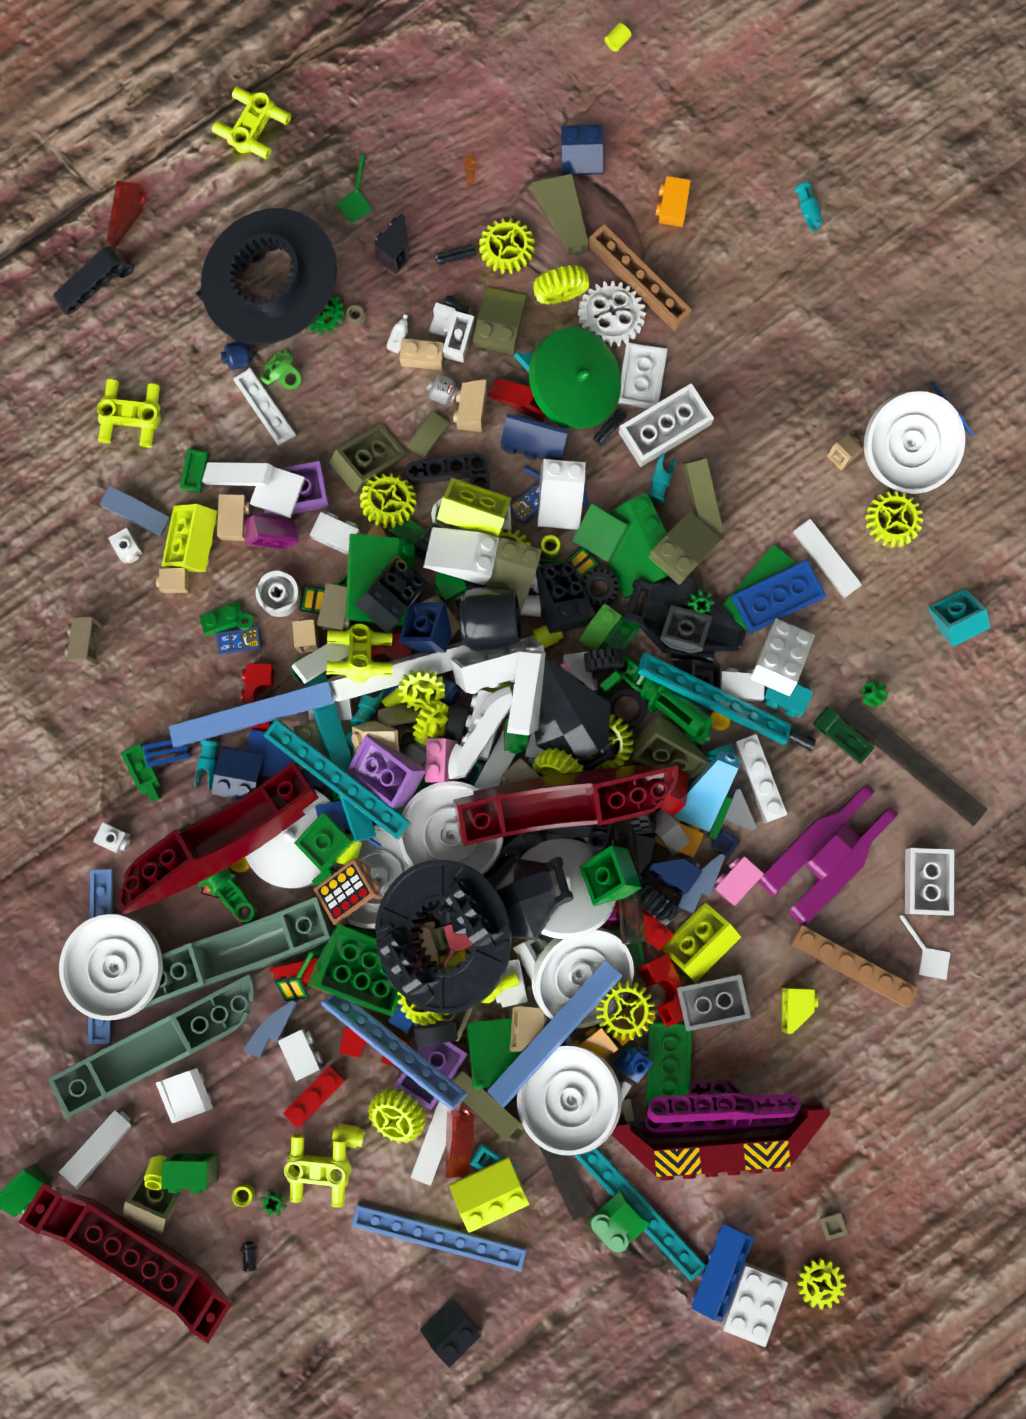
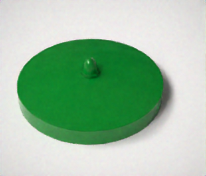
(575, 378)

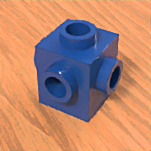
(633, 1062)

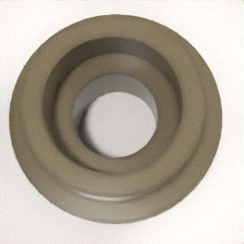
(352, 310)

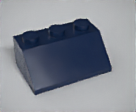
(533, 439)

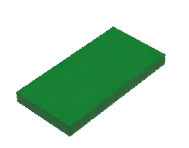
(769, 565)
(671, 1067)

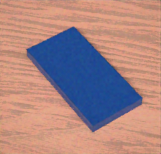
(778, 596)
(274, 757)

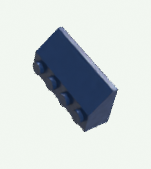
(676, 874)

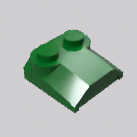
(618, 1223)

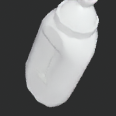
(398, 332)

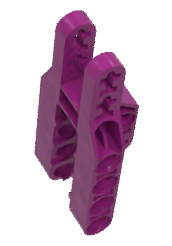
(832, 855)
(735, 1118)

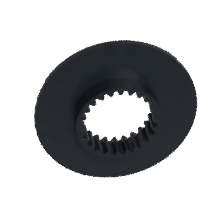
(247, 243)
(475, 907)

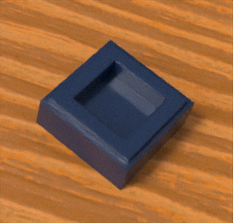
(725, 843)

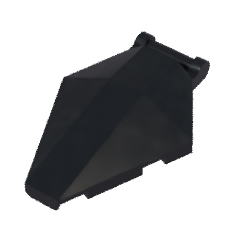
(723, 632)
(573, 717)
(527, 895)

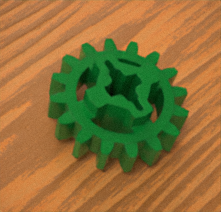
(329, 314)

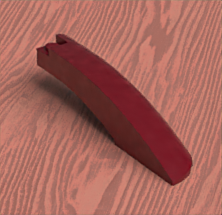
(563, 801)
(217, 841)

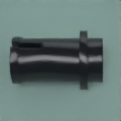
(457, 304)
(801, 739)
(249, 1255)

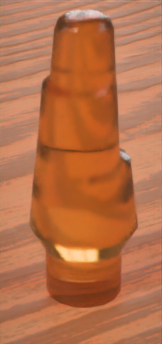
(469, 167)

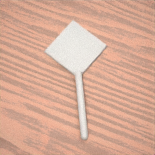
(933, 962)

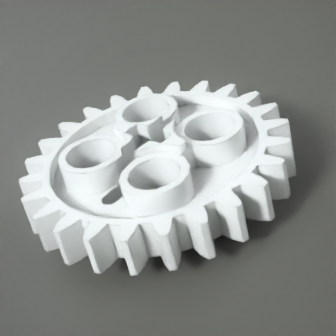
(606, 297)

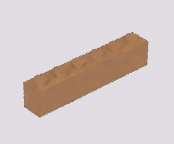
(639, 278)
(853, 966)

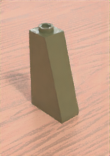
(562, 210)
(701, 493)
(483, 1104)

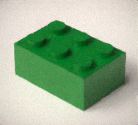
(190, 1172)

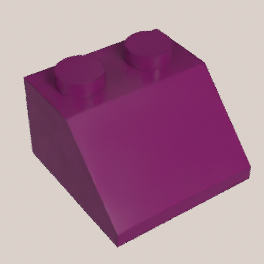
(270, 532)

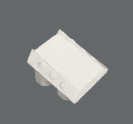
(184, 1095)

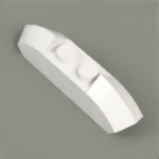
(464, 758)

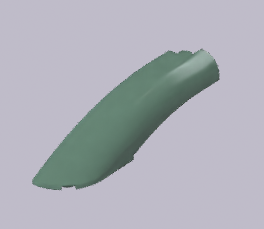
(242, 950)
(153, 1047)

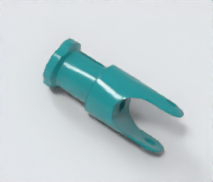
(809, 205)
(661, 480)
(367, 707)
(206, 762)

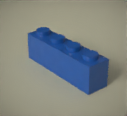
(722, 1272)

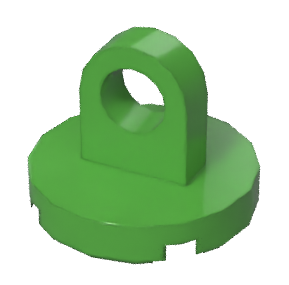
(279, 367)

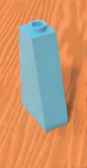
(709, 791)

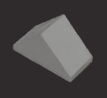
(739, 812)
(670, 832)

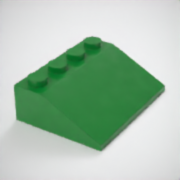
(642, 535)
(365, 561)
(354, 972)

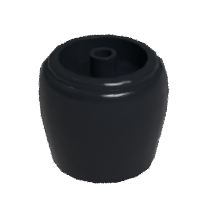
(489, 618)

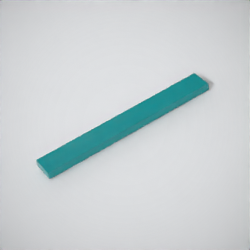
(714, 698)
(338, 752)
(337, 779)
(659, 1229)

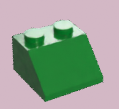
(610, 875)
(21, 1190)

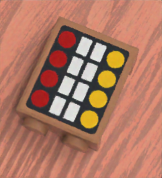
(347, 891)

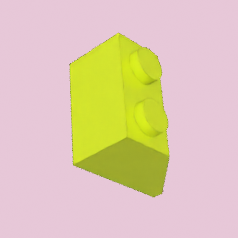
(797, 1007)

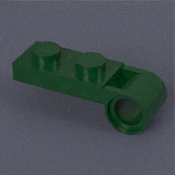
(842, 735)

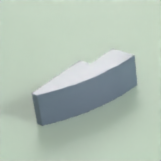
(134, 511)
(703, 884)
(270, 1029)

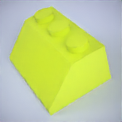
(473, 508)
(189, 537)
(701, 942)
(488, 1194)

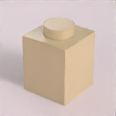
(173, 580)

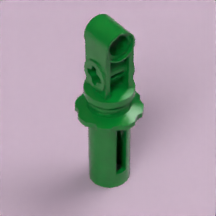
(660, 698)
(229, 892)

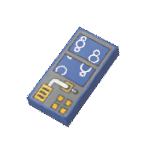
(526, 504)
(238, 641)

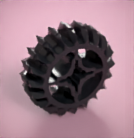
(657, 903)

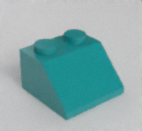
(959, 617)

